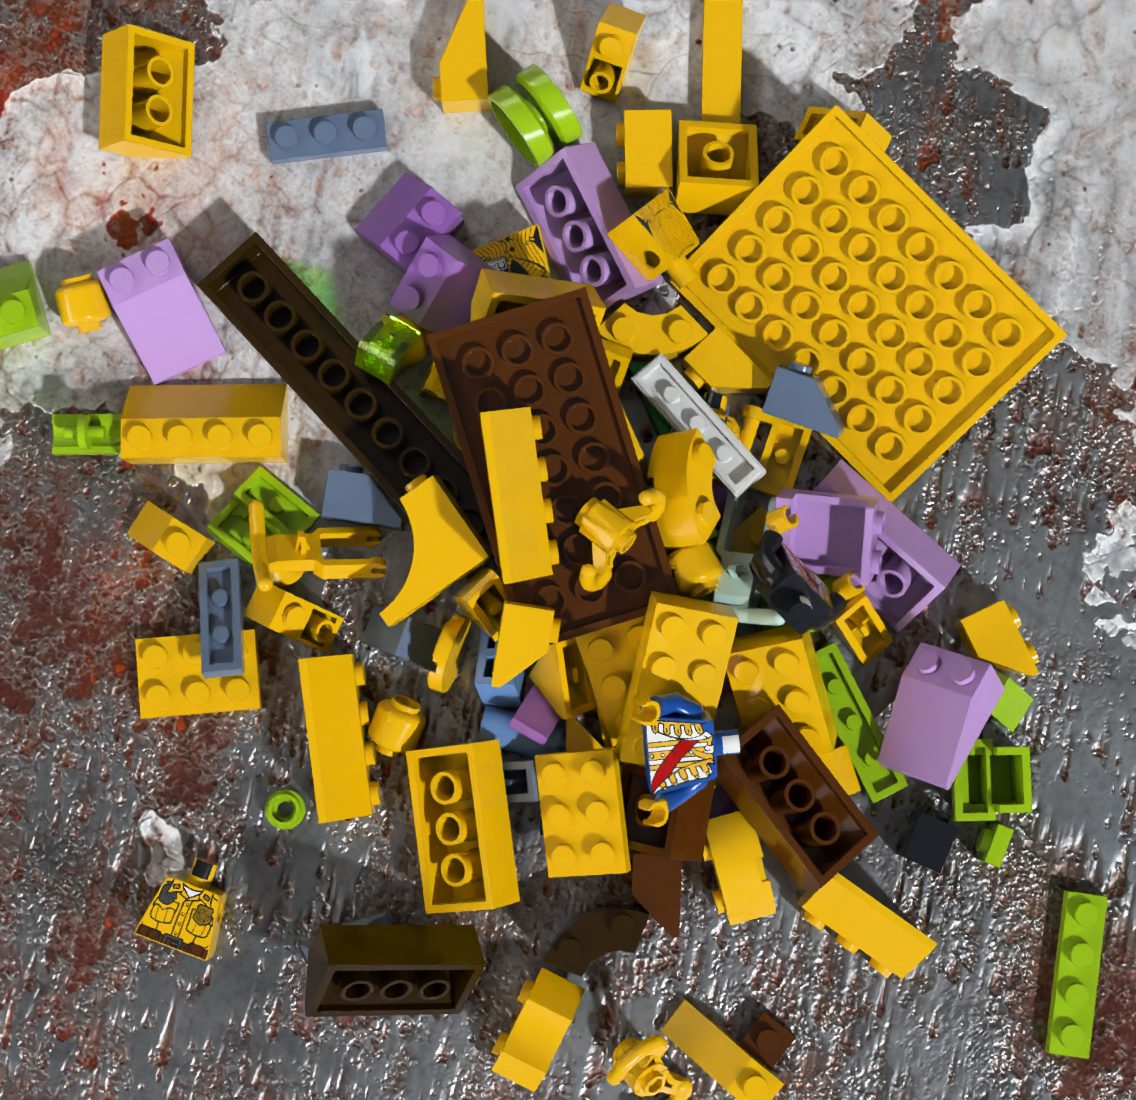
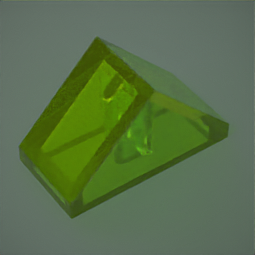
(386, 347)

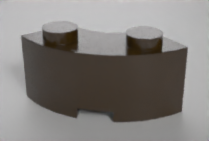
(594, 934)

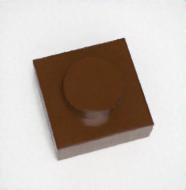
(767, 1039)

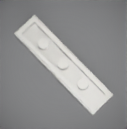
(687, 410)

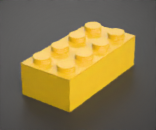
(679, 651)
(462, 827)

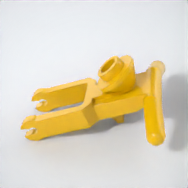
(285, 557)

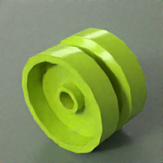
(535, 115)

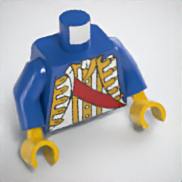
(678, 751)

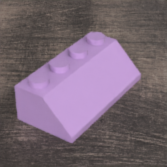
(575, 209)
(912, 562)

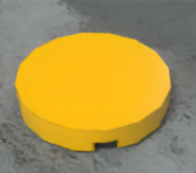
(449, 652)

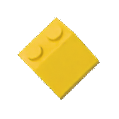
(714, 166)

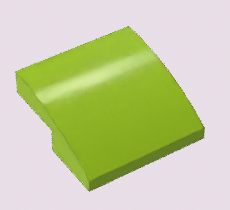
(283, 514)

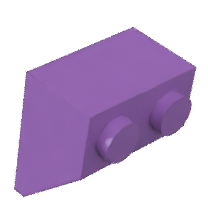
(405, 218)
(439, 284)

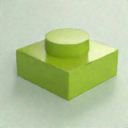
(993, 843)

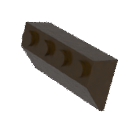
(391, 969)

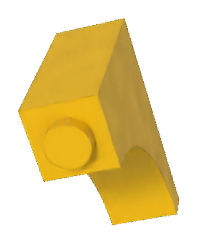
(444, 547)

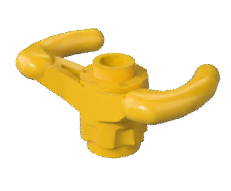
(613, 531)
(644, 1071)

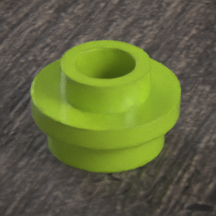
(272, 809)

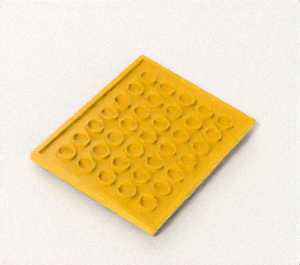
(877, 293)

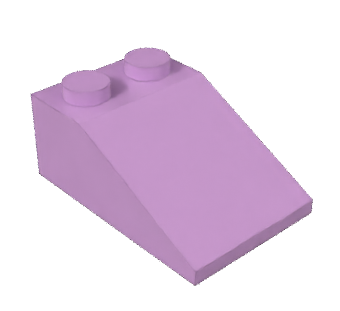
(161, 311)
(938, 714)

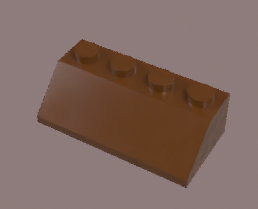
(793, 800)

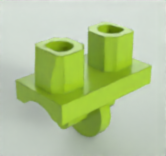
(86, 434)

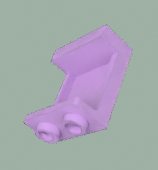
(834, 532)

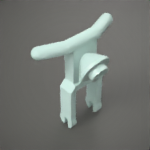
(737, 583)

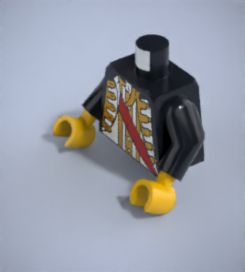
(791, 586)

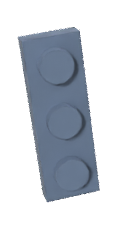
(327, 136)
(221, 618)

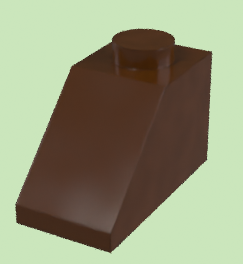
(657, 888)

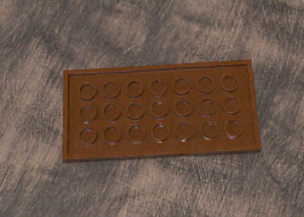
(557, 365)

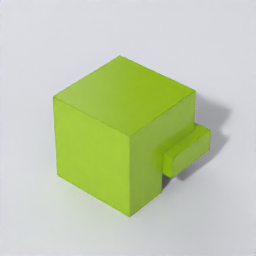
(992, 782)

